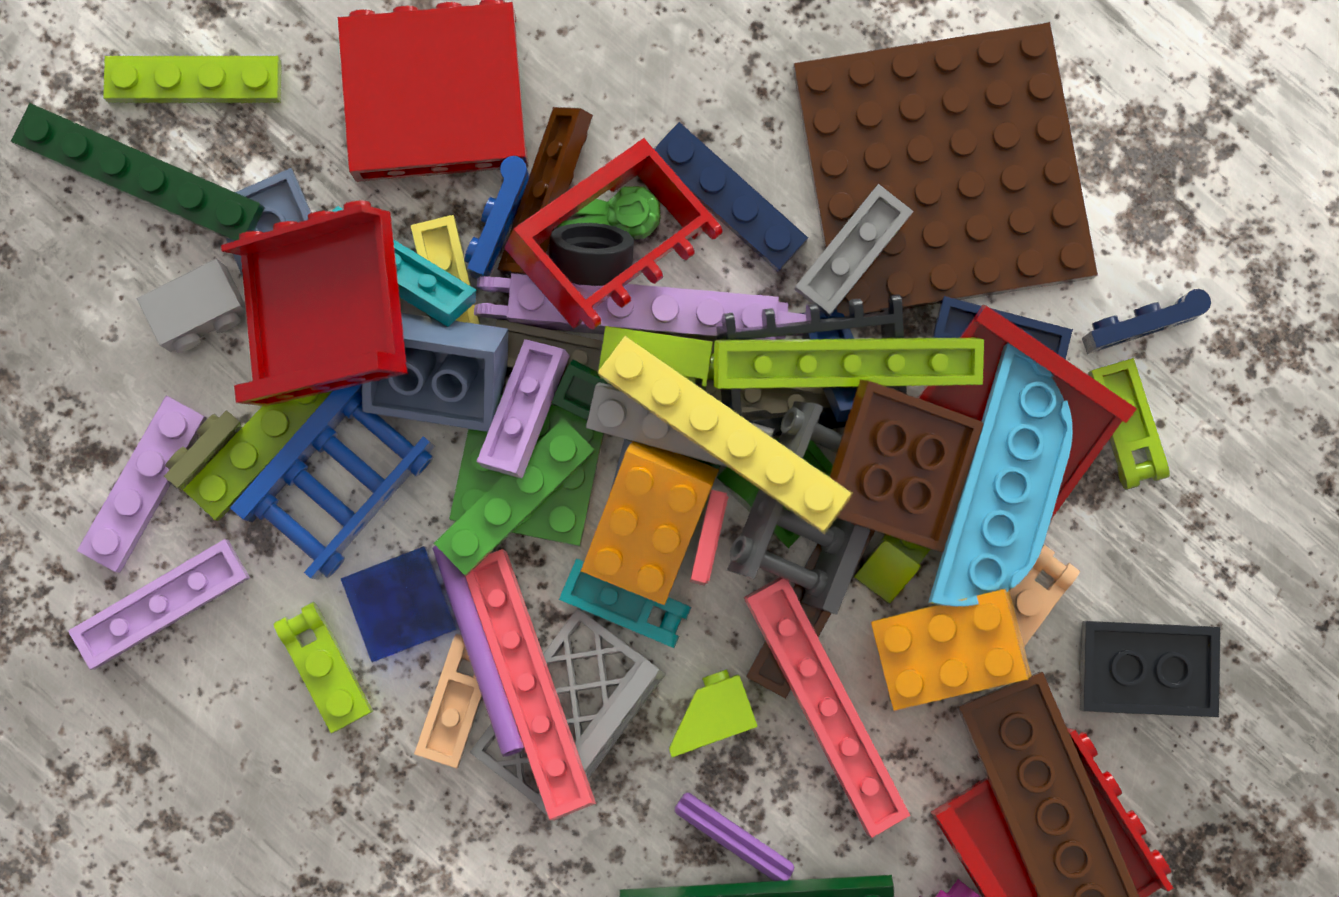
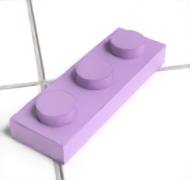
(523, 408)

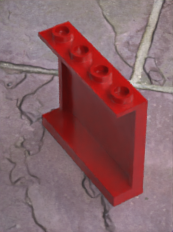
(431, 90)
(320, 304)
(1093, 407)
(989, 854)

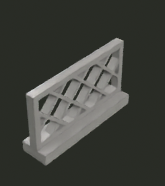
(606, 725)

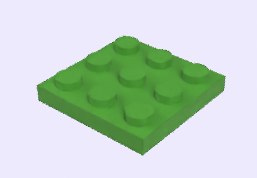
(563, 513)

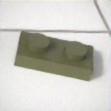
(213, 437)

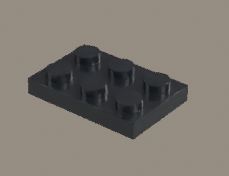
(1150, 669)

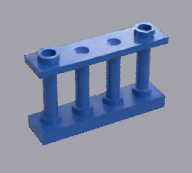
(290, 469)

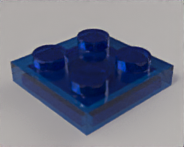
(399, 604)

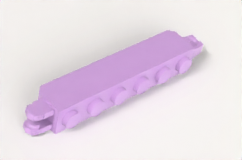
(651, 309)

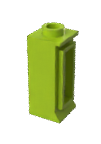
(685, 355)

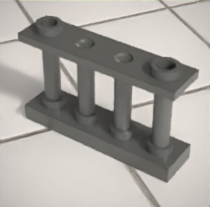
(840, 544)

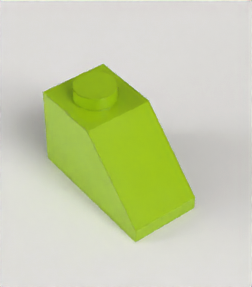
(714, 714)

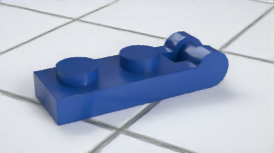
(498, 216)

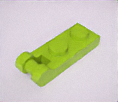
(1140, 429)
(323, 669)

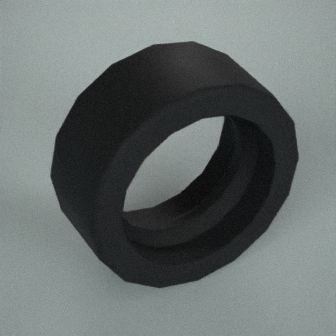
(591, 252)

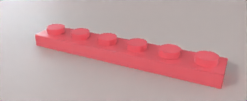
(529, 687)
(826, 706)

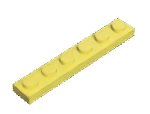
(725, 435)

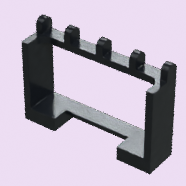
(891, 328)

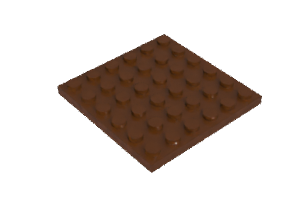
(969, 142)

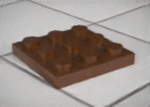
(904, 464)

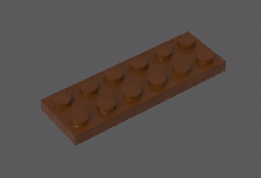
(1045, 792)

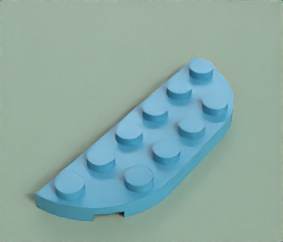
(1008, 485)

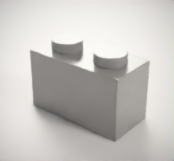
(193, 307)

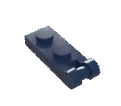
(1147, 321)

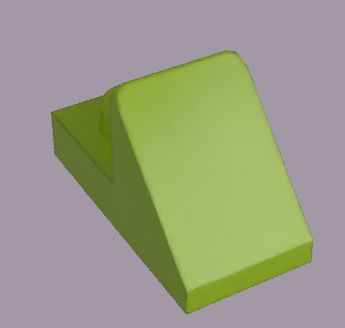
(891, 566)

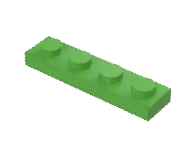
(514, 498)

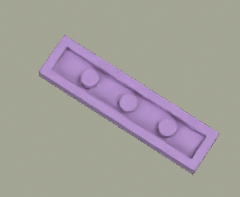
(140, 486)
(159, 604)

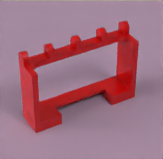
(669, 189)

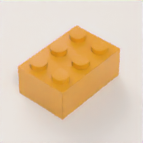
(649, 520)
(951, 650)

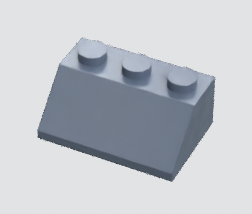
(450, 377)

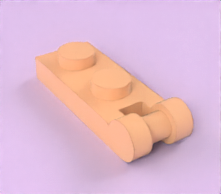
(1032, 600)
(450, 711)

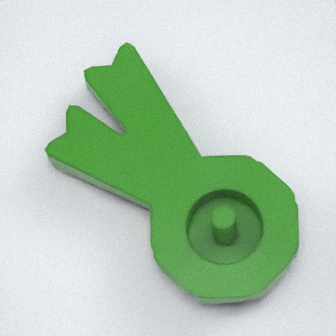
(630, 209)

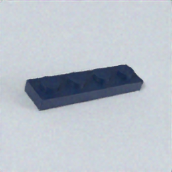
(731, 198)

